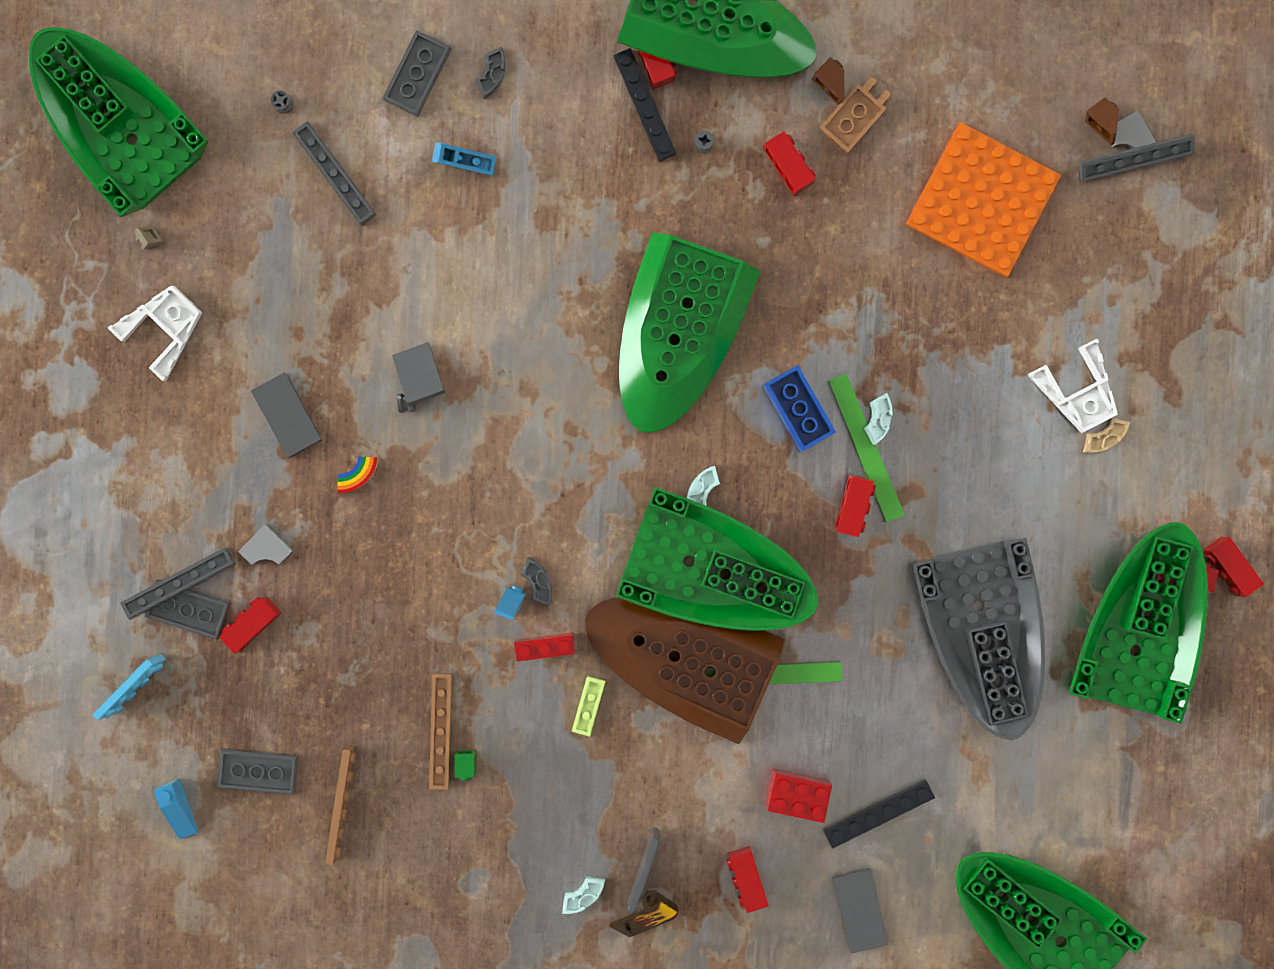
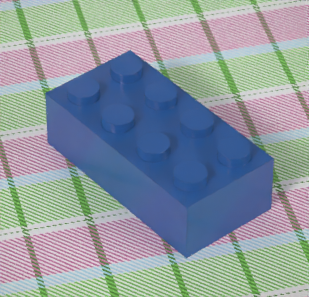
(799, 408)

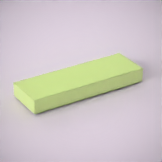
(588, 706)

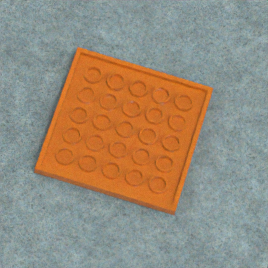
(983, 199)

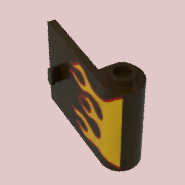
(656, 912)

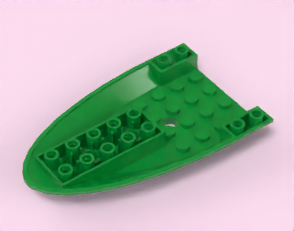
(711, 42)
(99, 142)
(720, 296)
(697, 593)
(1168, 640)
(1091, 930)

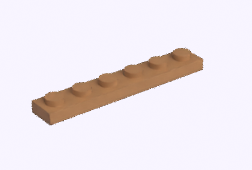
(440, 731)
(339, 811)

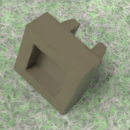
(147, 236)

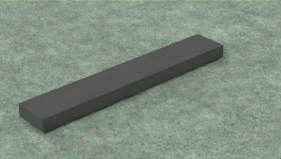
(1136, 157)
(334, 173)
(177, 583)

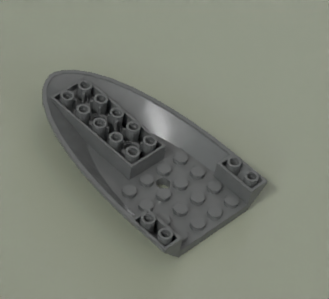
(1010, 616)

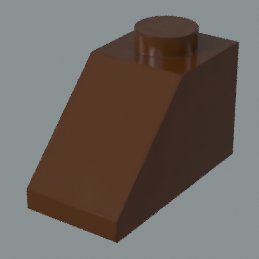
(831, 79)
(1104, 119)

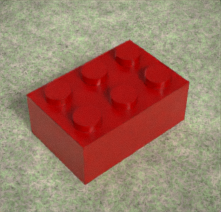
(798, 795)

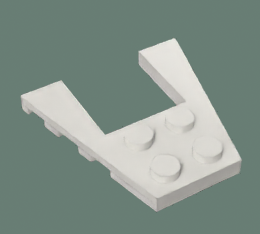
(174, 315)
(1088, 406)

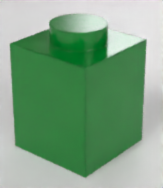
(465, 764)

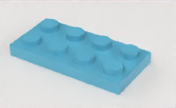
(127, 690)

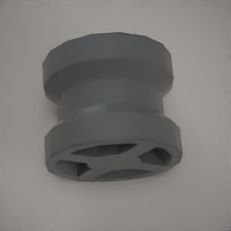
(278, 98)
(704, 146)
(402, 404)

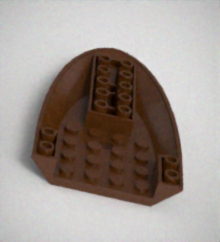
(717, 703)

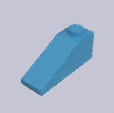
(464, 159)
(510, 602)
(176, 808)

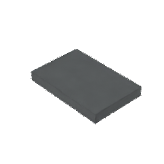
(418, 374)

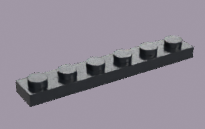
(644, 104)
(879, 813)

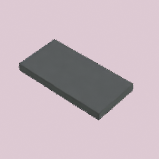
(417, 73)
(286, 415)
(193, 613)
(257, 771)
(643, 871)
(860, 910)

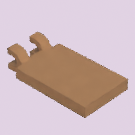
(855, 115)

